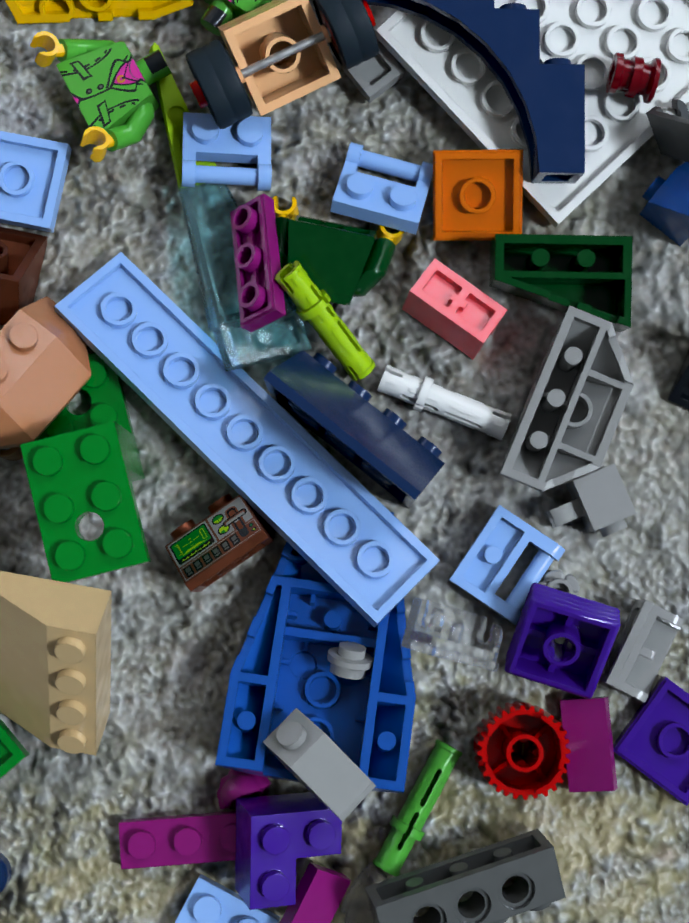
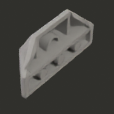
(570, 405)

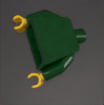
(335, 256)

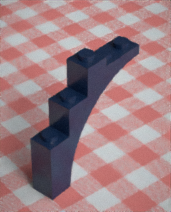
(544, 95)

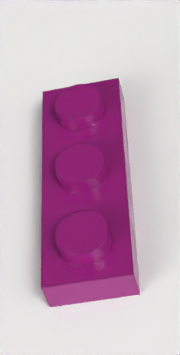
(177, 840)

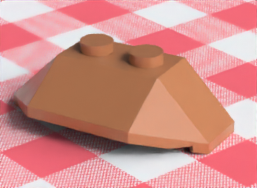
(39, 371)

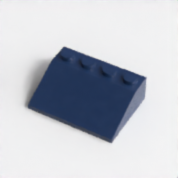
(354, 426)

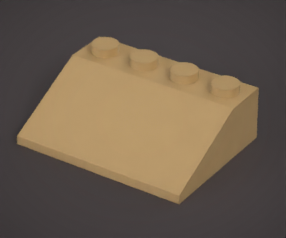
(55, 660)

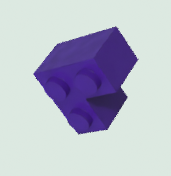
(271, 837)

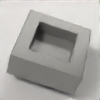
(376, 74)

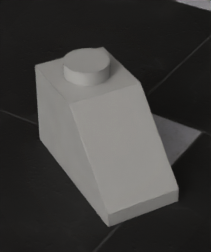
(319, 764)

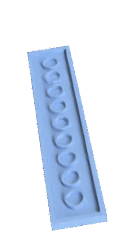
(248, 438)

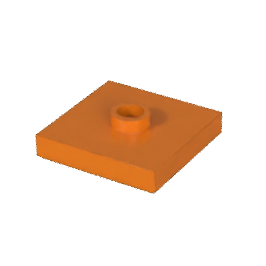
(477, 194)

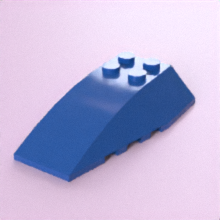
(288, 668)

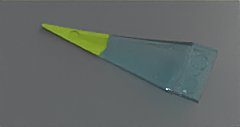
(211, 240)

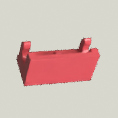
(453, 308)

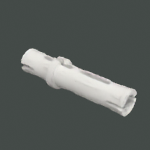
(449, 404)

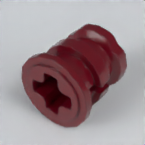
(633, 77)

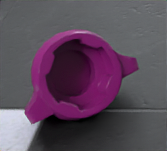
(240, 785)

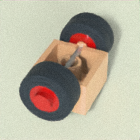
(279, 55)

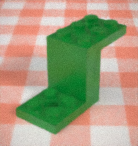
(83, 469)

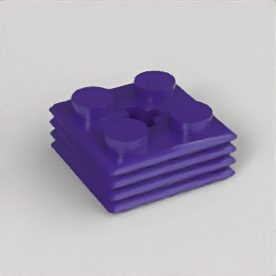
(581, 657)

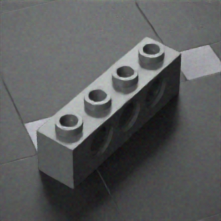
(481, 871)

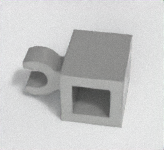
(599, 502)

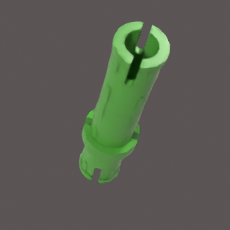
(416, 809)

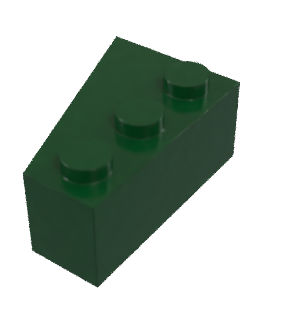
(567, 271)

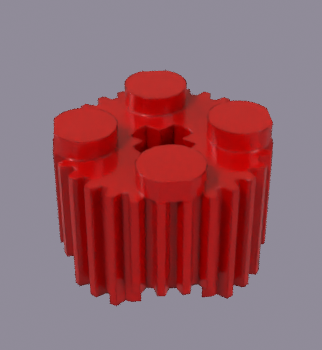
(514, 775)

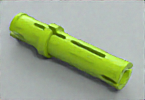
(316, 309)

